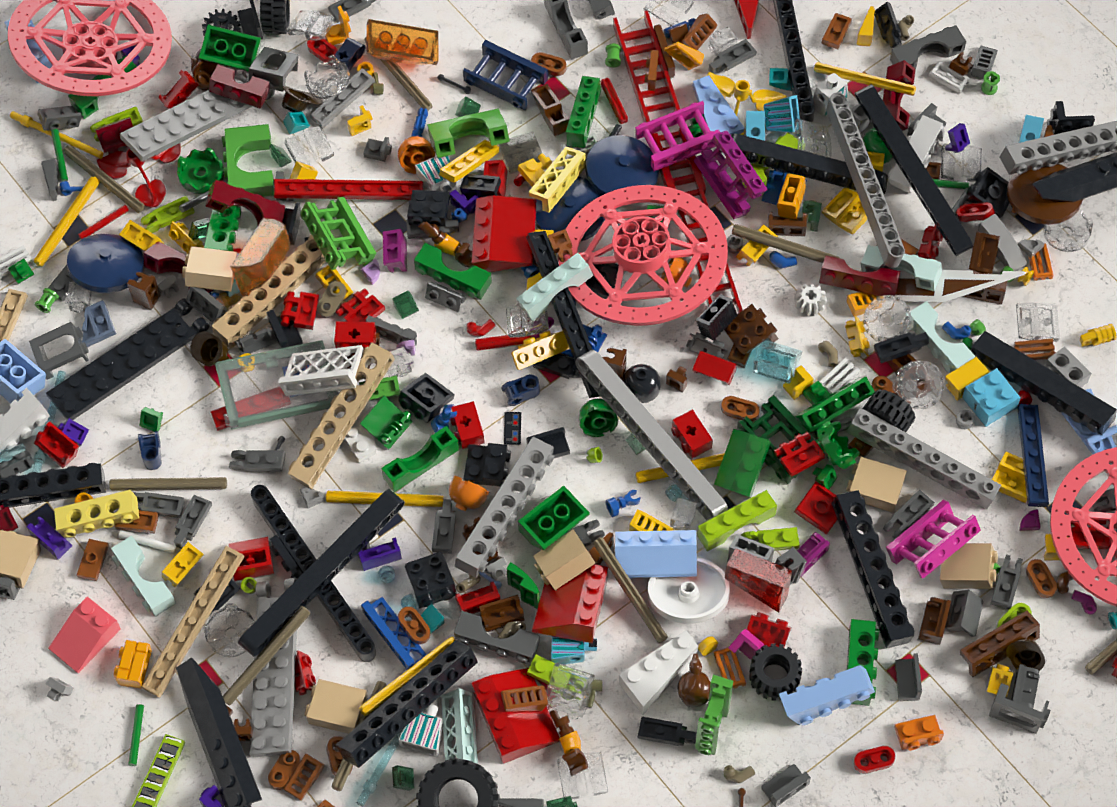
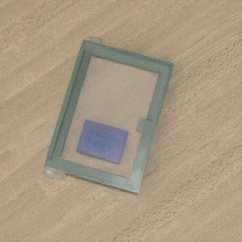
(253, 390)

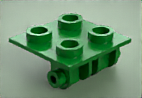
(386, 422)

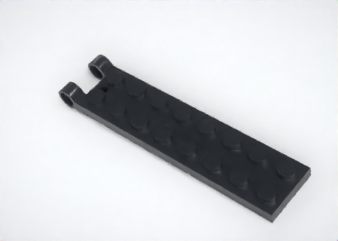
(125, 361)

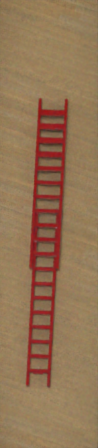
(668, 181)

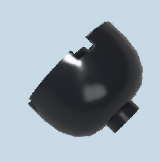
(643, 382)

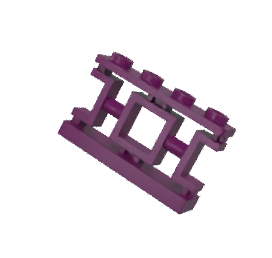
(720, 180)

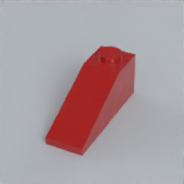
(747, 12)

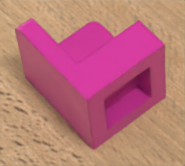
(746, 643)

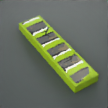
(159, 772)

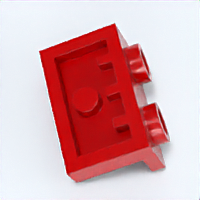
(768, 630)

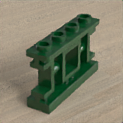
(787, 425)

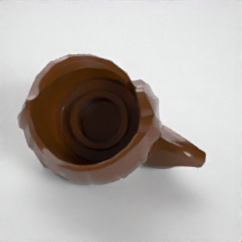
(202, 72)
(694, 685)

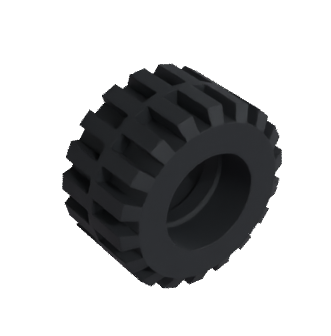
(274, 16)
(891, 409)
(775, 656)

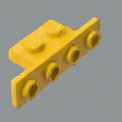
(539, 349)

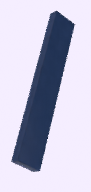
(1033, 455)

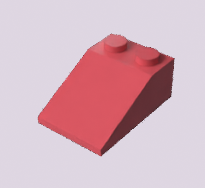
(84, 634)

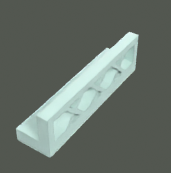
(463, 728)

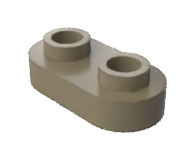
(332, 299)

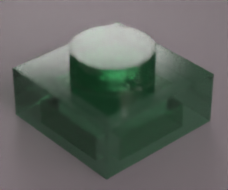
(199, 229)
(403, 777)

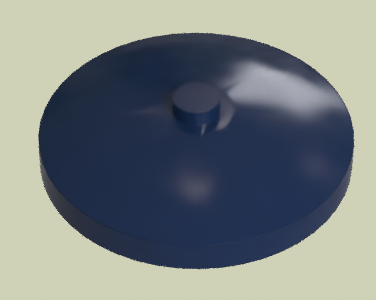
(619, 163)
(573, 200)
(104, 263)

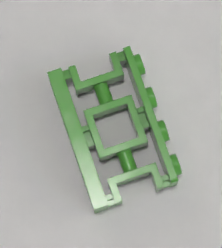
(348, 227)
(718, 706)

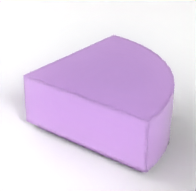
(371, 271)
(408, 345)

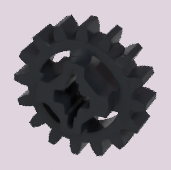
(222, 20)

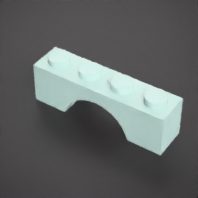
(925, 271)
(570, 273)
(950, 354)
(155, 594)

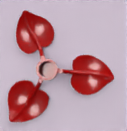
(116, 167)

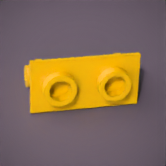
(180, 234)
(860, 343)

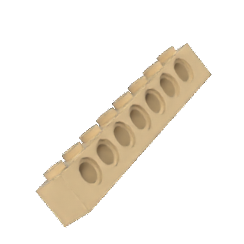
(272, 296)
(309, 475)

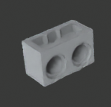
(1071, 367)

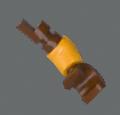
(448, 244)
(570, 743)

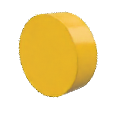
(707, 645)

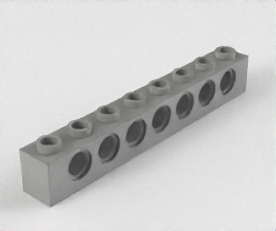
(1060, 148)
(534, 451)
(923, 458)

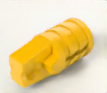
(1099, 335)

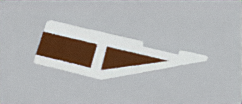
(950, 285)

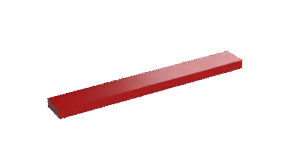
(345, 188)

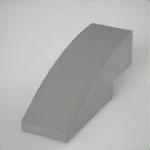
(1008, 249)

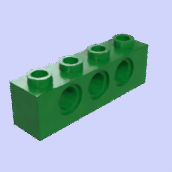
(583, 112)
(222, 229)
(835, 404)
(863, 631)

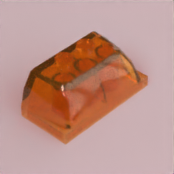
(402, 43)
(261, 255)

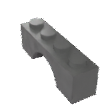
(571, 36)
(947, 42)
(521, 645)

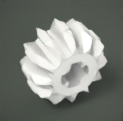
(803, 301)

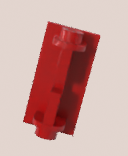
(932, 237)
(303, 667)

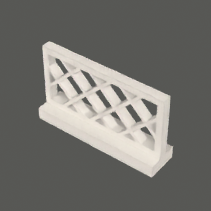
(321, 380)

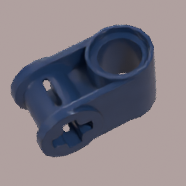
(350, 52)
(520, 390)
(150, 447)

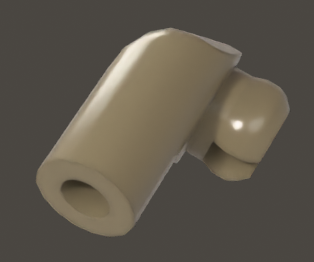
(904, 25)
(832, 352)
(467, 583)
(511, 628)
(738, 776)

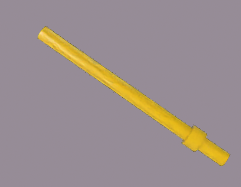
(28, 121)

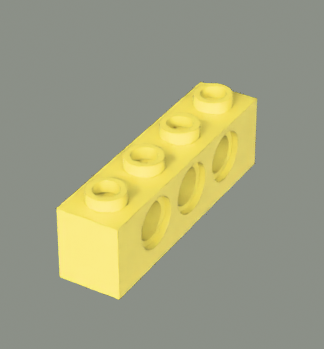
(86, 510)

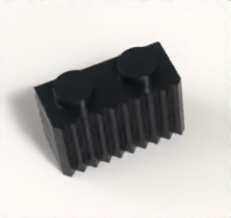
(716, 317)

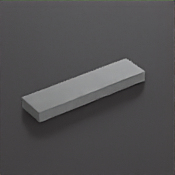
(335, 105)

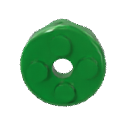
(196, 162)
(836, 446)

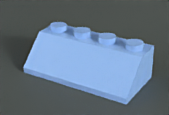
(657, 553)

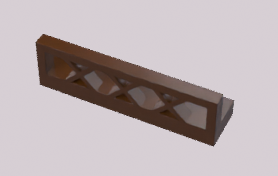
(996, 642)

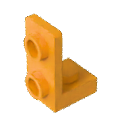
(339, 32)

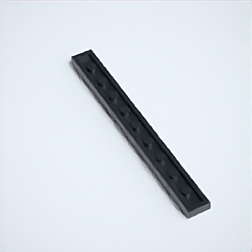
(562, 302)

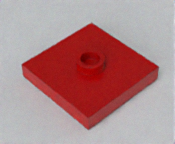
(818, 508)

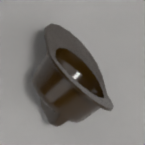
(298, 100)
(208, 349)
(1026, 653)

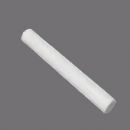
(149, 542)

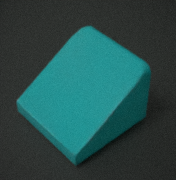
(295, 122)
(432, 618)

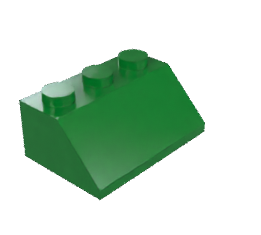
(229, 48)
(742, 462)
(552, 518)

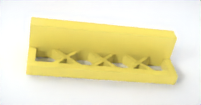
(564, 178)

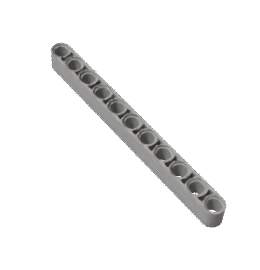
(865, 180)
(651, 435)

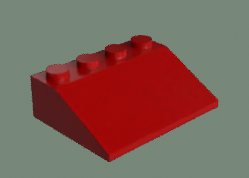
(502, 232)
(574, 607)
(513, 731)

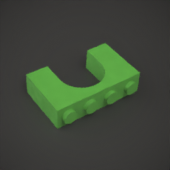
(485, 123)
(242, 141)

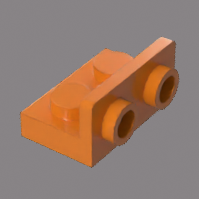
(918, 732)

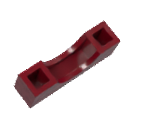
(903, 73)
(224, 196)
(164, 259)
(838, 274)

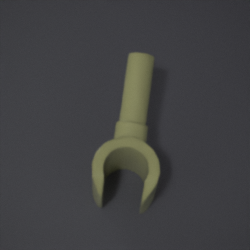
(378, 87)
(597, 686)

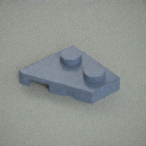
(97, 324)

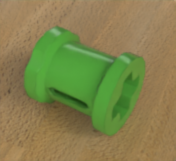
(613, 53)
(987, 84)
(46, 300)

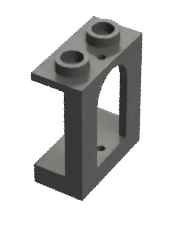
(286, 62)
(78, 349)
(1000, 701)

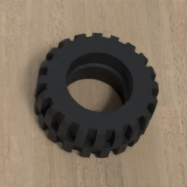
(458, 770)

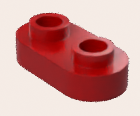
(324, 49)
(975, 212)
(872, 757)

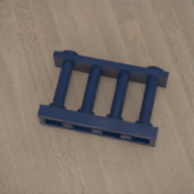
(505, 59)

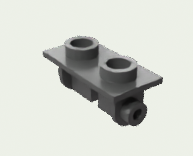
(441, 295)
(256, 341)
(699, 342)
(21, 461)

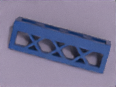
(389, 636)

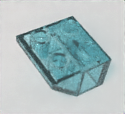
(776, 361)

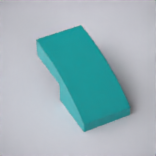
(779, 78)

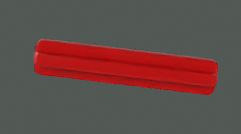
(614, 100)
(498, 341)

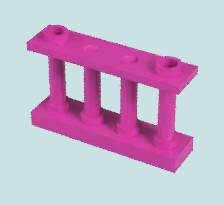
(676, 152)
(923, 529)

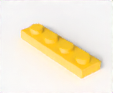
(469, 161)

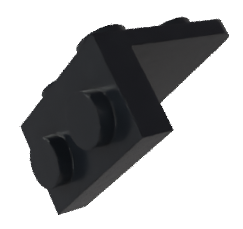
(1062, 123)
(431, 579)

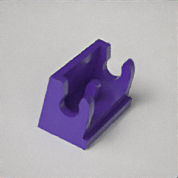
(49, 538)
(380, 555)

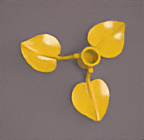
(742, 90)

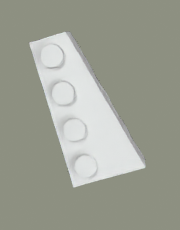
(924, 142)
(21, 420)
(657, 671)

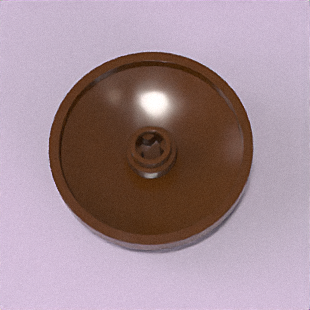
(1029, 203)

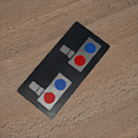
(512, 428)

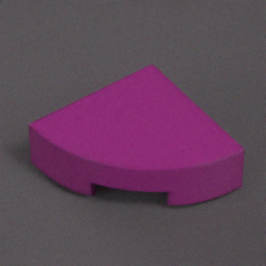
(1030, 521)

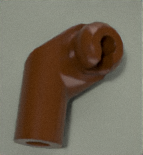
(1063, 582)

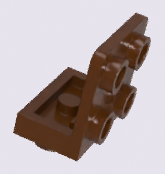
(750, 329)

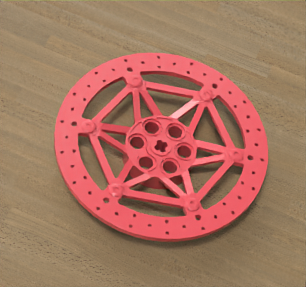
(90, 46)
(650, 246)
(1061, 526)

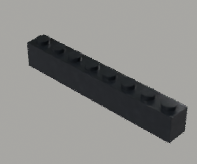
(1044, 383)

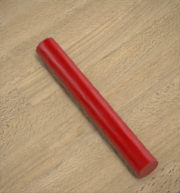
(103, 222)

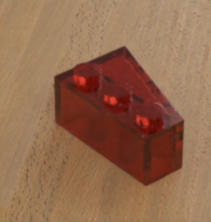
(759, 578)

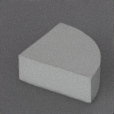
(1030, 247)
(312, 497)

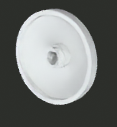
(690, 598)

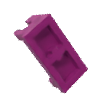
(395, 250)
(813, 550)

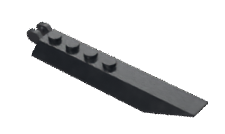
(1080, 180)
(218, 737)

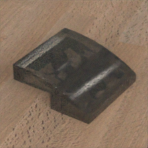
(520, 150)

